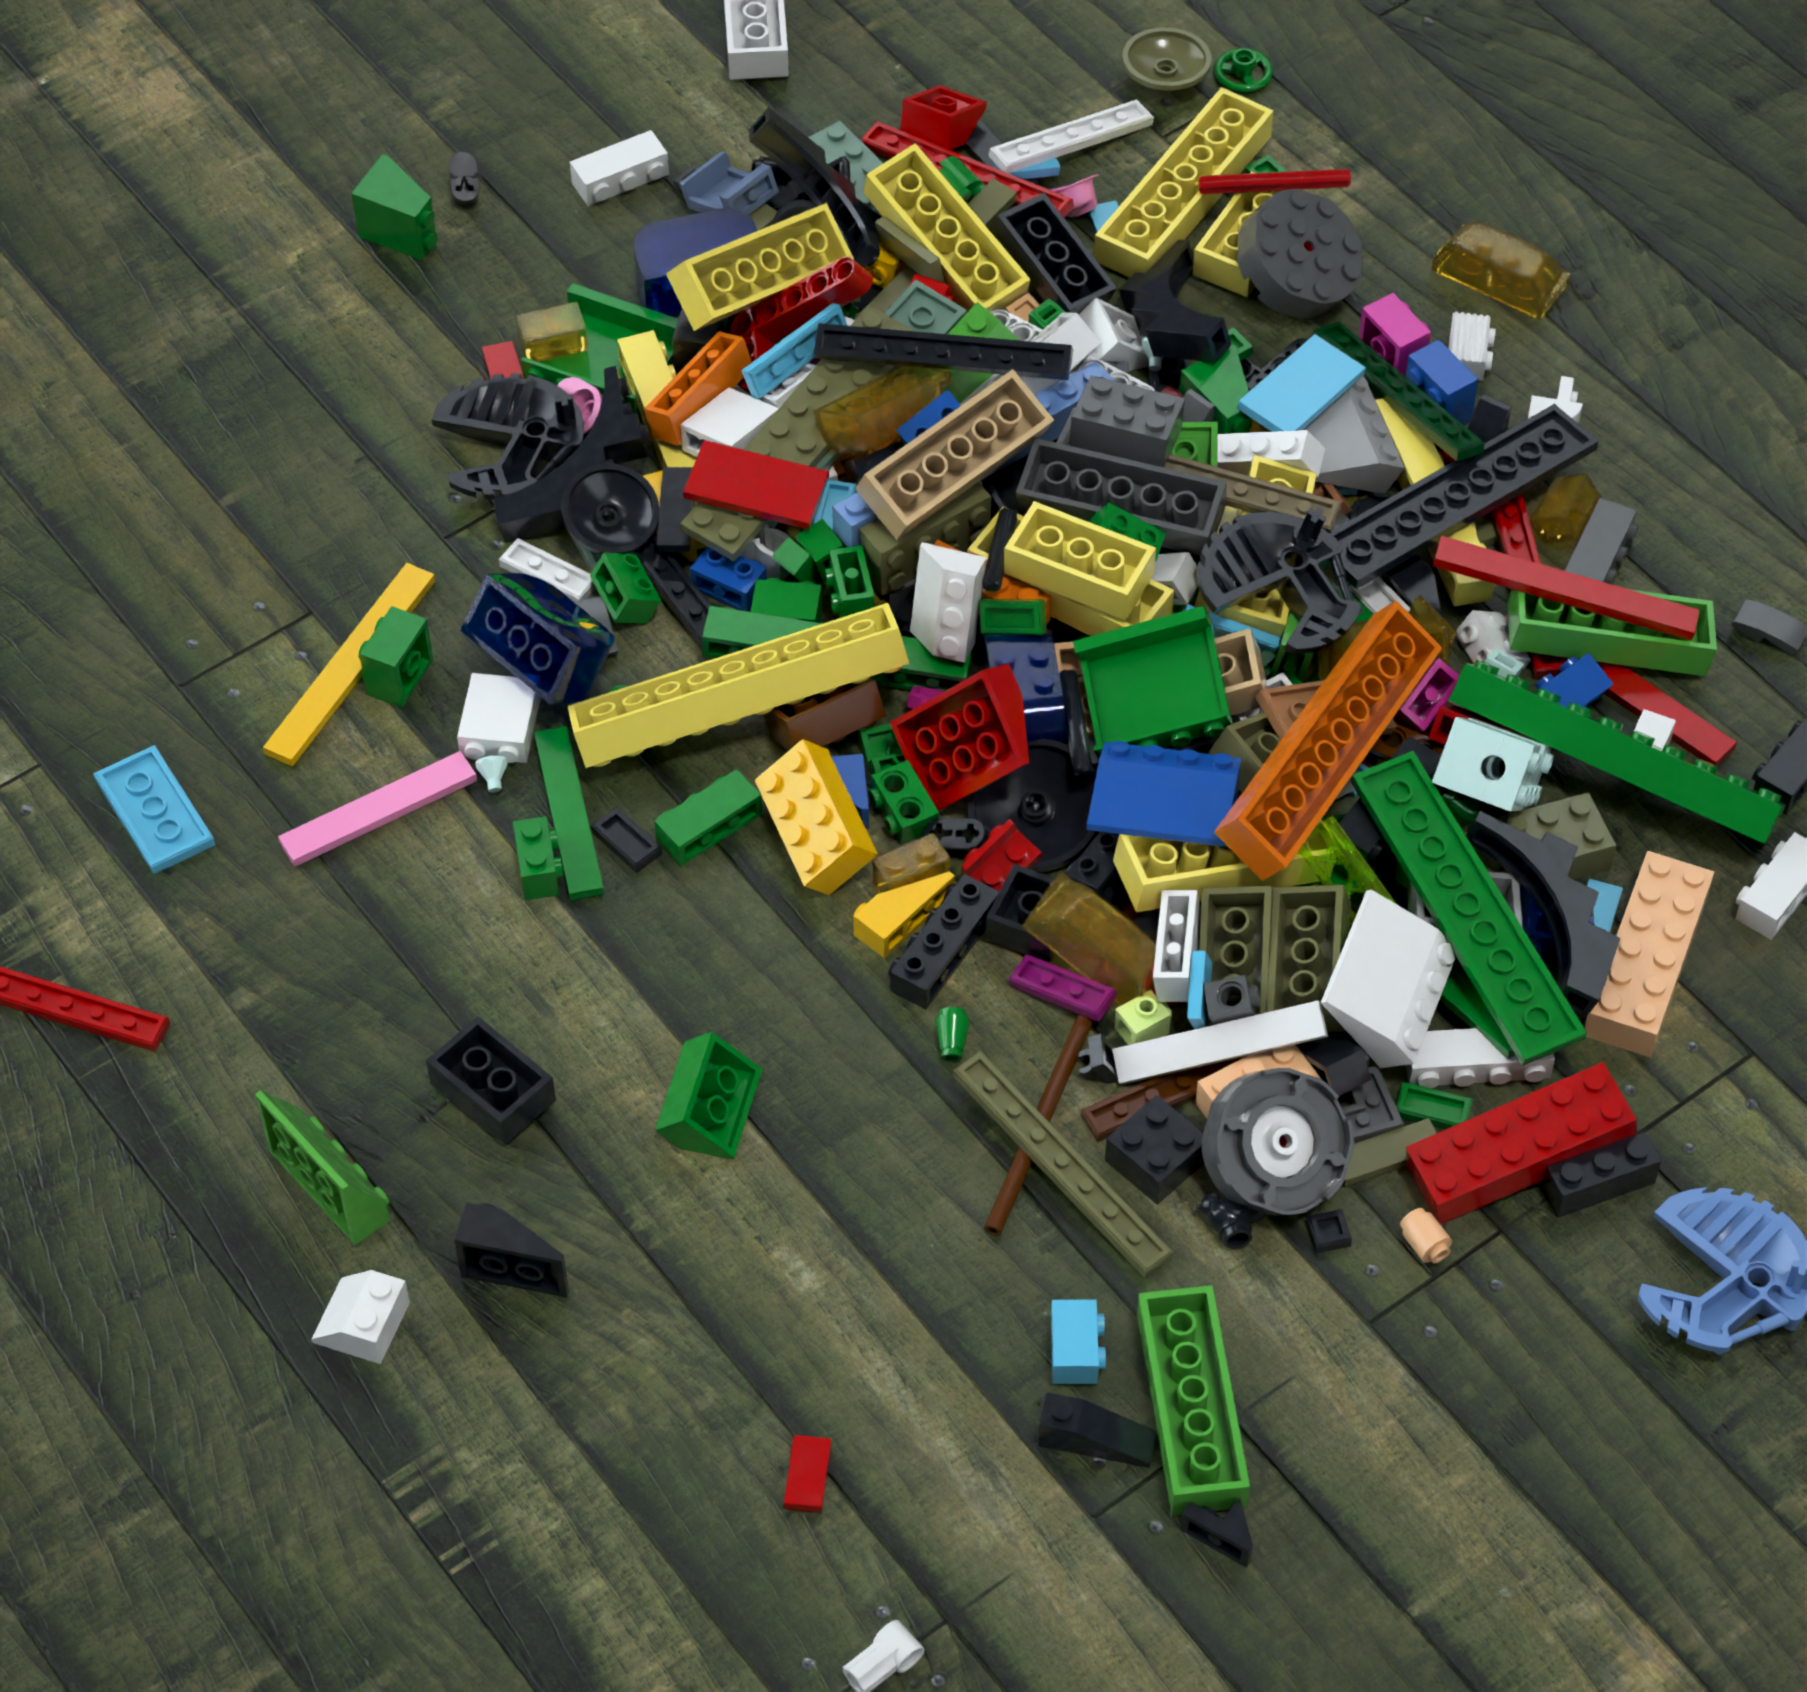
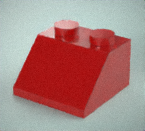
(941, 116)

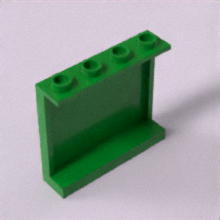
(605, 322)
(1155, 681)

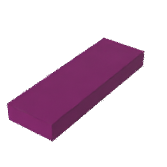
(1062, 987)

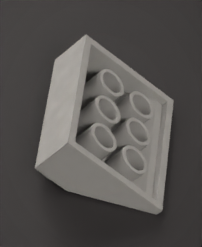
(1356, 443)

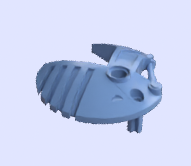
(1743, 1246)

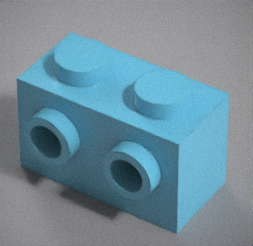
(1075, 1342)

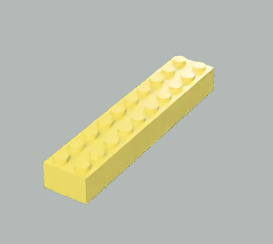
(737, 685)

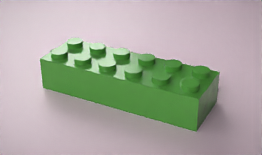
(1568, 631)
(1192, 1399)

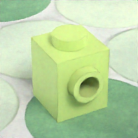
(1143, 1019)

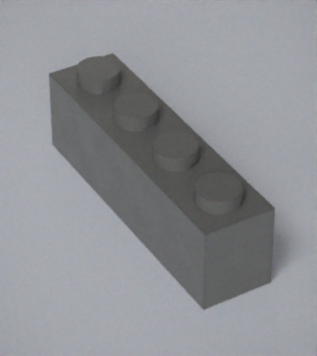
(1604, 542)

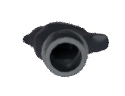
(1229, 1219)

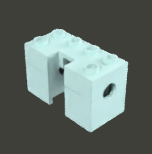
(1473, 762)

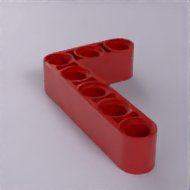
(798, 304)

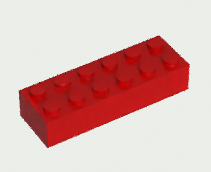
(1517, 1142)

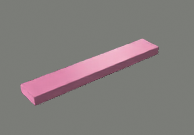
(377, 808)

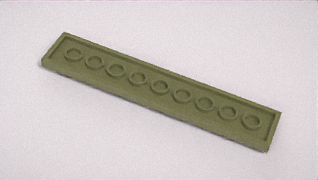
(791, 437)

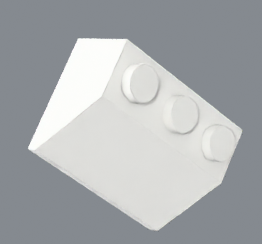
(947, 601)

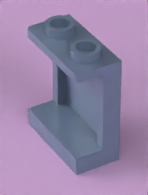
(722, 186)

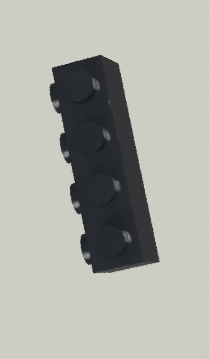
(1096, 867)
(943, 942)

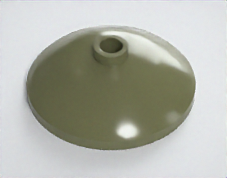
(1166, 59)

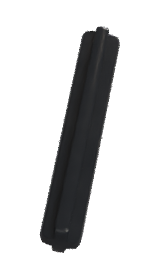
(1076, 725)

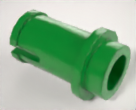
(1462, 813)

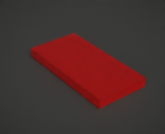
(756, 484)

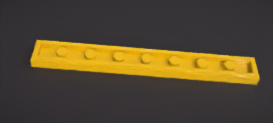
(343, 670)

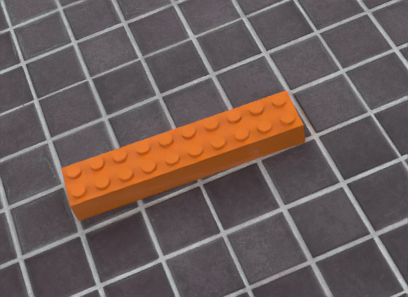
(1328, 741)

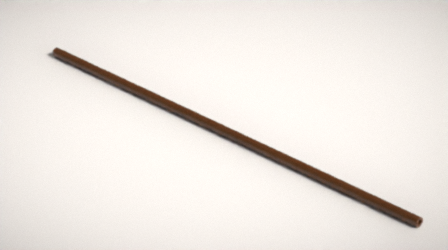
(1046, 1106)

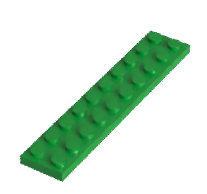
(1468, 908)

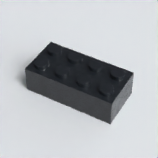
(1051, 255)
(1361, 826)

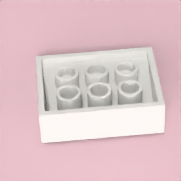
(1388, 980)

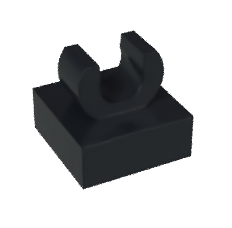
(1100, 1058)

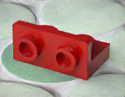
(997, 855)

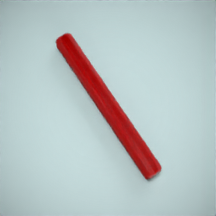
(1274, 181)

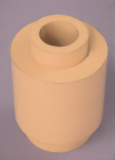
(1426, 1236)

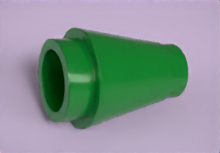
(952, 1032)

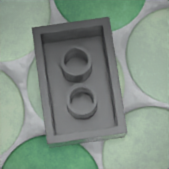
(1126, 421)

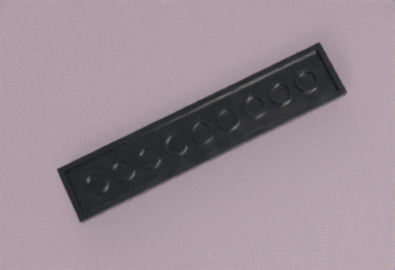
(1460, 493)

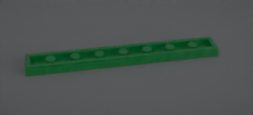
(1404, 395)

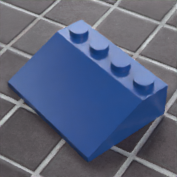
(1163, 792)

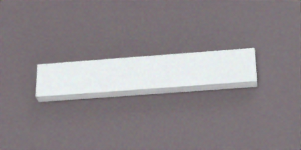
(1071, 136)
(1220, 1042)

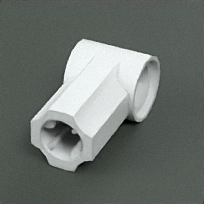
(891, 1651)

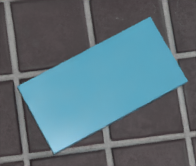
(1301, 387)
(154, 809)

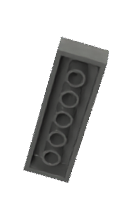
(1086, 480)

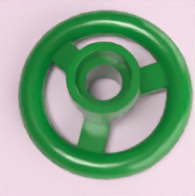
(1242, 64)

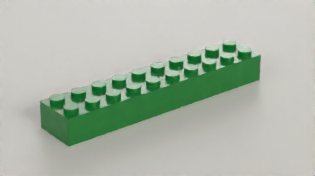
(1617, 752)

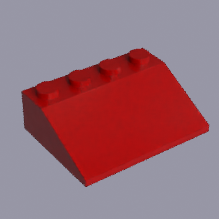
(966, 735)

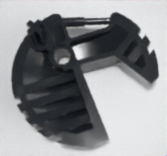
(519, 413)
(1282, 554)

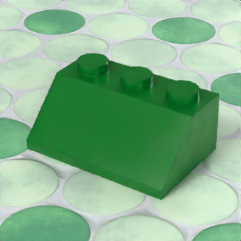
(709, 1097)

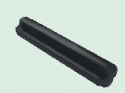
(995, 565)

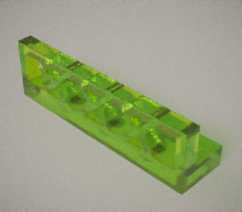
(1348, 857)

